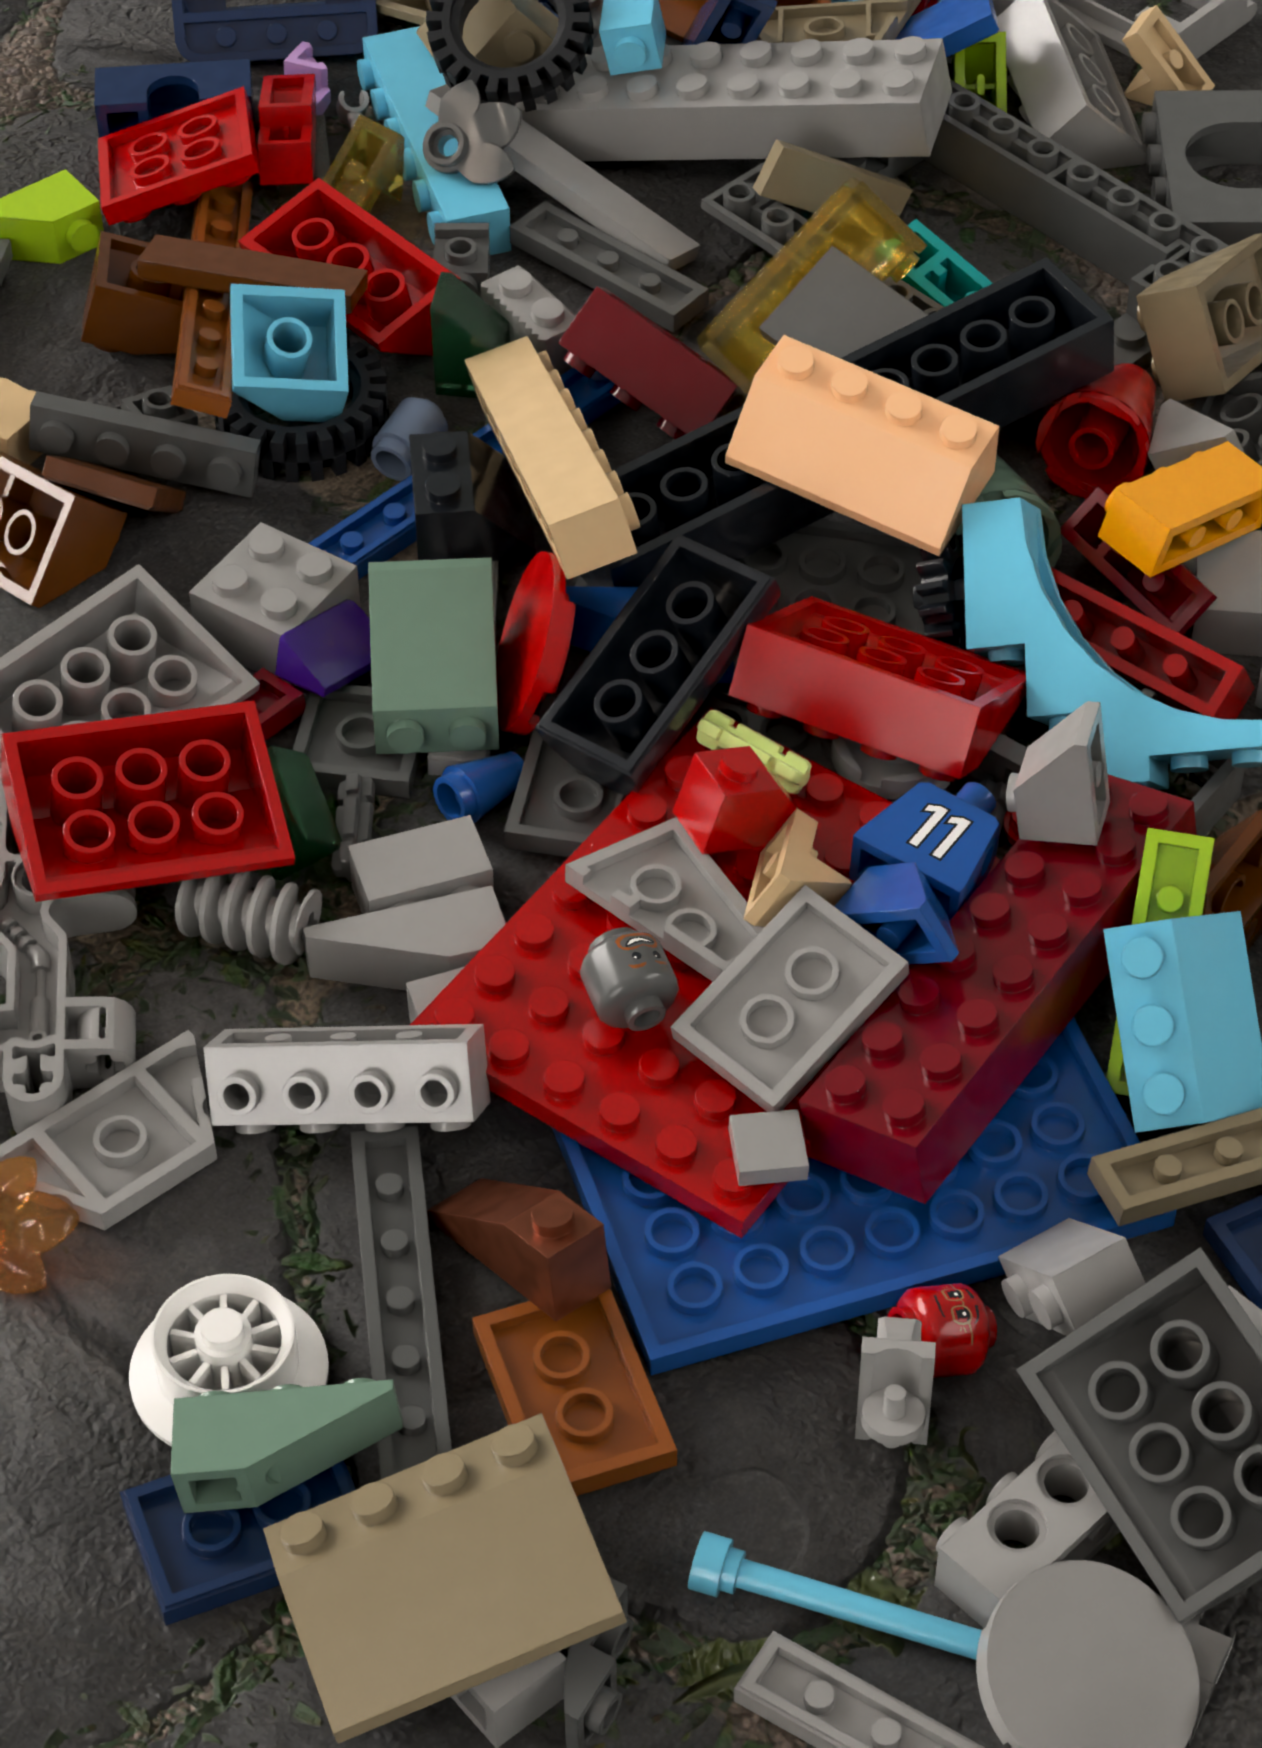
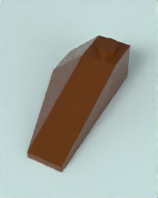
(125, 309)
(50, 533)

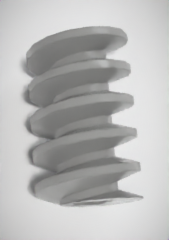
(248, 916)

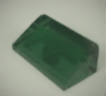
(304, 808)

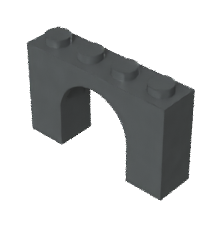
(1202, 131)

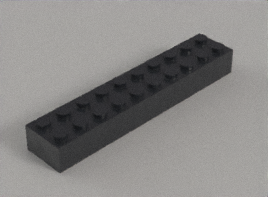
(984, 354)

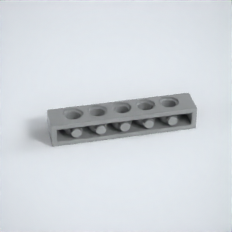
(980, 1569)

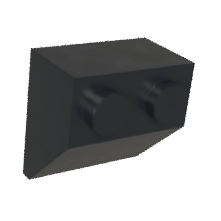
(467, 500)

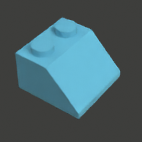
(290, 350)

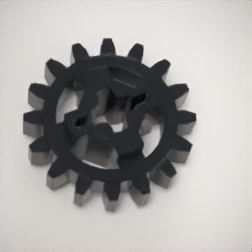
(942, 594)

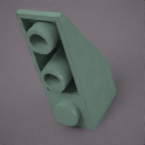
(262, 1443)

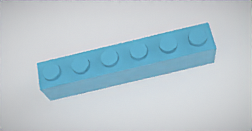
(399, 79)

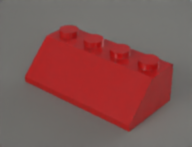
(334, 230)

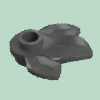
(480, 133)

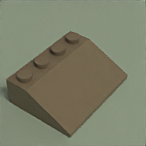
(441, 1577)

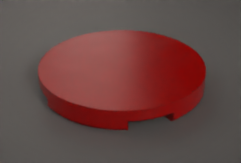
(533, 643)

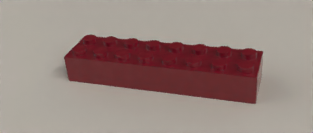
(969, 1030)

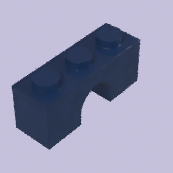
(148, 91)

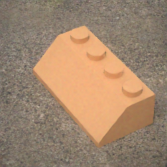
(862, 445)

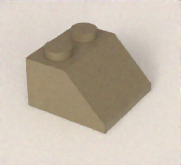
(505, 31)

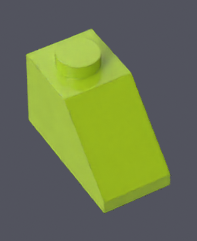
(51, 220)

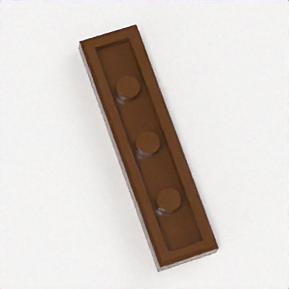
(219, 266)

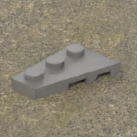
(672, 892)

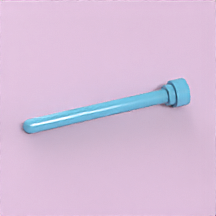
(724, 1568)

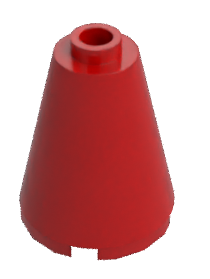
(1100, 432)

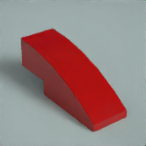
(287, 129)

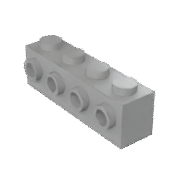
(347, 1077)

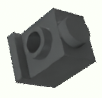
(464, 251)

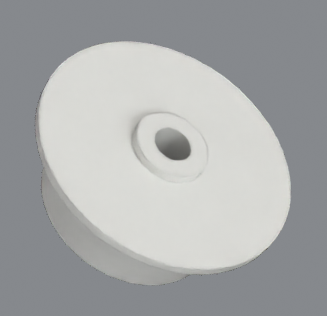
(222, 1337)

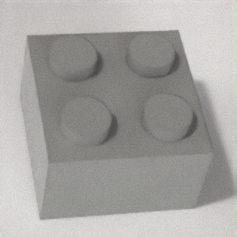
(266, 590)

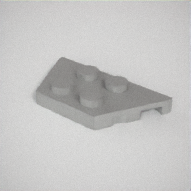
(124, 1137)

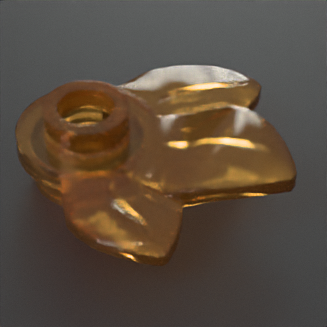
(29, 1226)

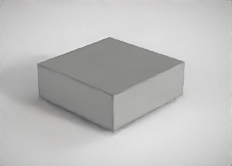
(768, 1147)

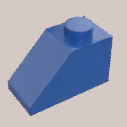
(901, 912)

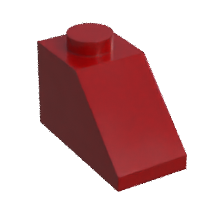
(731, 801)

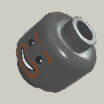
(629, 979)

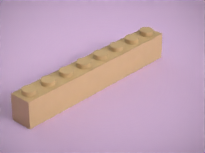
(554, 457)

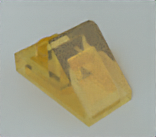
(368, 164)

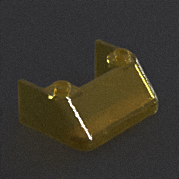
(850, 221)

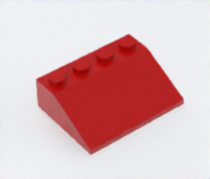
(877, 686)
(143, 800)

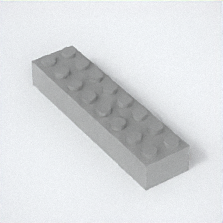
(742, 97)

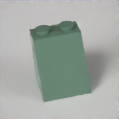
(433, 656)

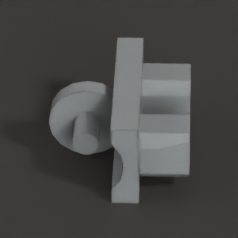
(895, 1384)

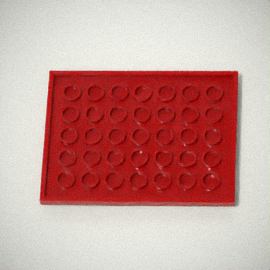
(621, 1089)

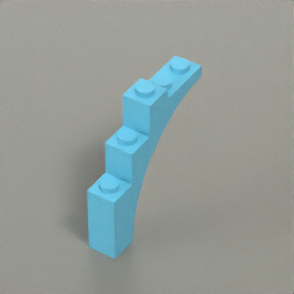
(1021, 619)

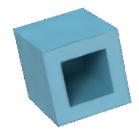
(632, 35)

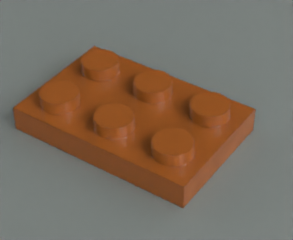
(583, 1383)

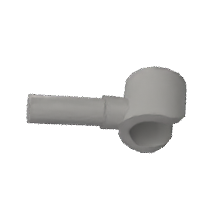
(350, 114)

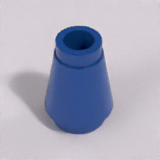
(477, 785)

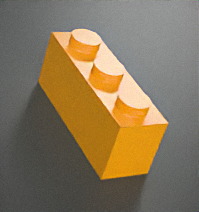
(1184, 509)

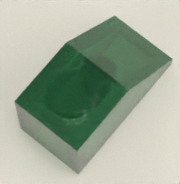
(461, 329)

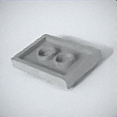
(790, 1000)

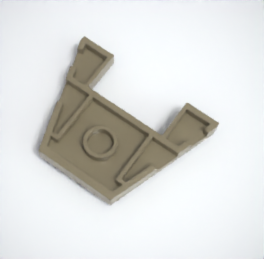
(838, 21)

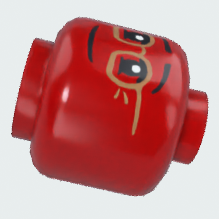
(955, 1321)

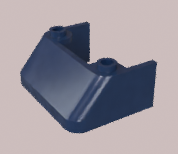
(271, 31)

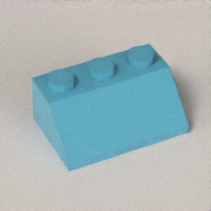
(1186, 1019)

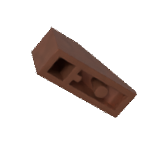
(530, 1240)

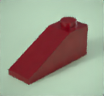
(1171, 597)

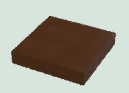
(113, 484)

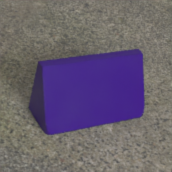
(326, 649)

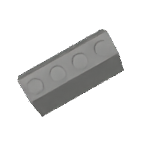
(1069, 84)

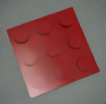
(177, 157)

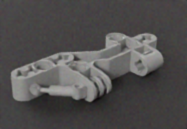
(46, 1031)

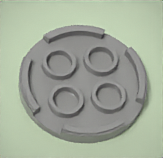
(1087, 1663)

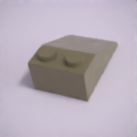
(1206, 322)

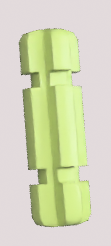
(718, 732)

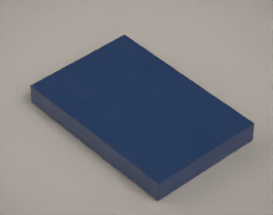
(214, 1555)

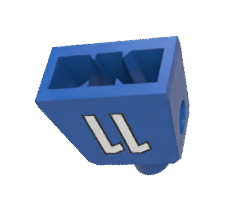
(941, 832)

